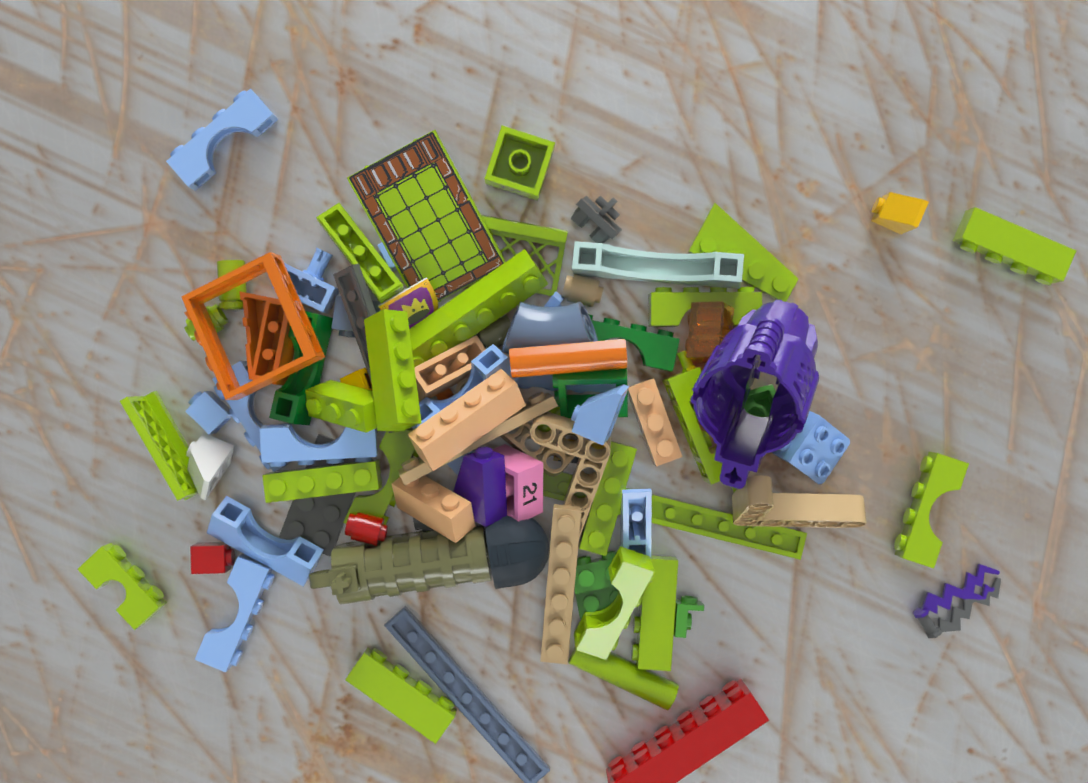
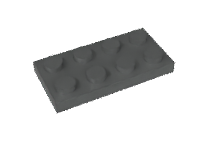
(320, 517)

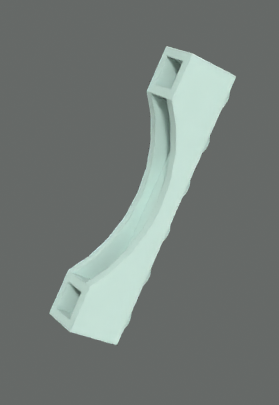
(700, 269)

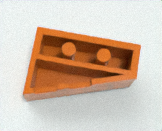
(266, 335)

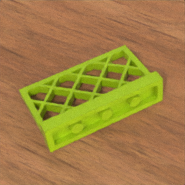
(531, 233)
(162, 441)

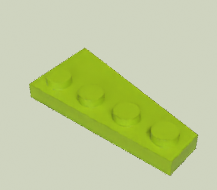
(760, 267)

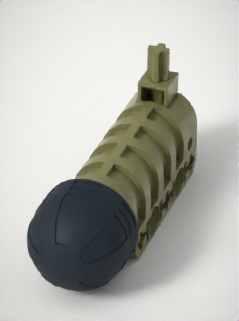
(425, 560)

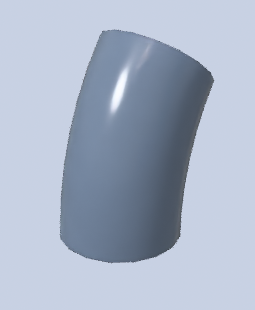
(549, 326)

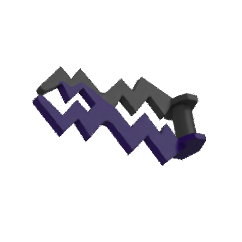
(967, 594)

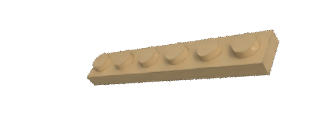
(537, 405)
(560, 583)

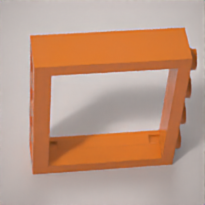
(291, 304)

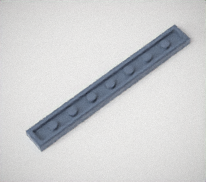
(467, 696)

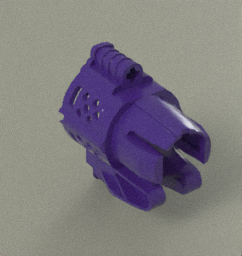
(786, 350)

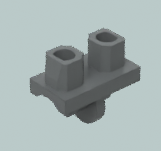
(589, 210)

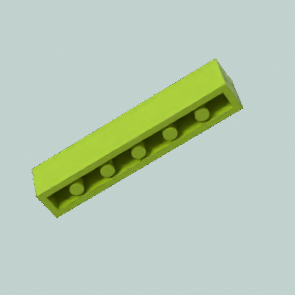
(476, 307)

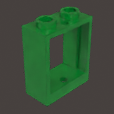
(569, 402)

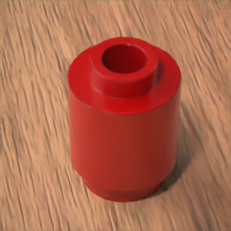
(366, 528)

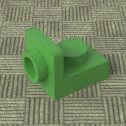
(683, 619)

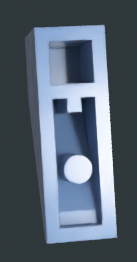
(636, 520)

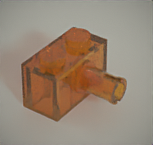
(707, 327)

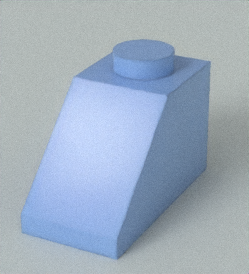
(599, 414)

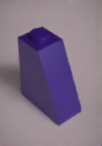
(483, 484)

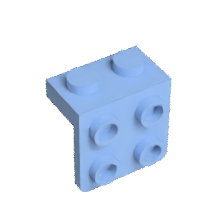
(815, 448)

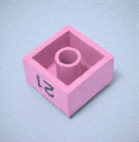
(523, 483)

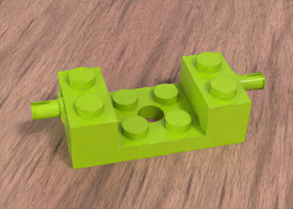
(680, 392)

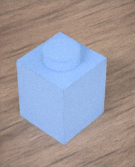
(208, 411)

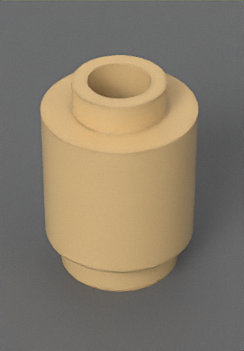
(582, 290)

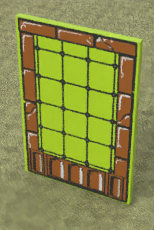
(427, 217)

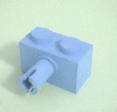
(310, 283)

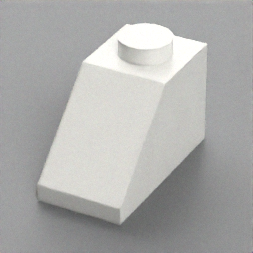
(208, 462)

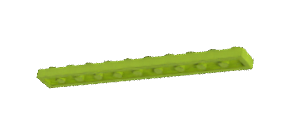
(702, 521)

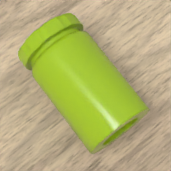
(231, 299)

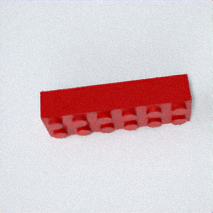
(692, 739)

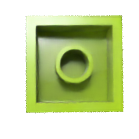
(519, 163)

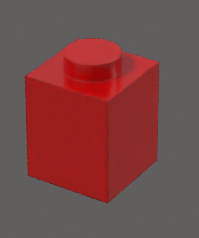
(211, 558)

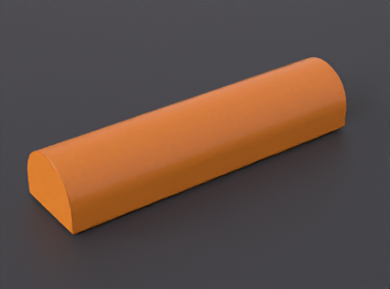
(568, 358)

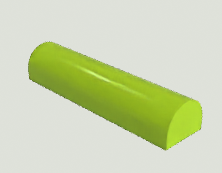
(360, 251)
(628, 677)

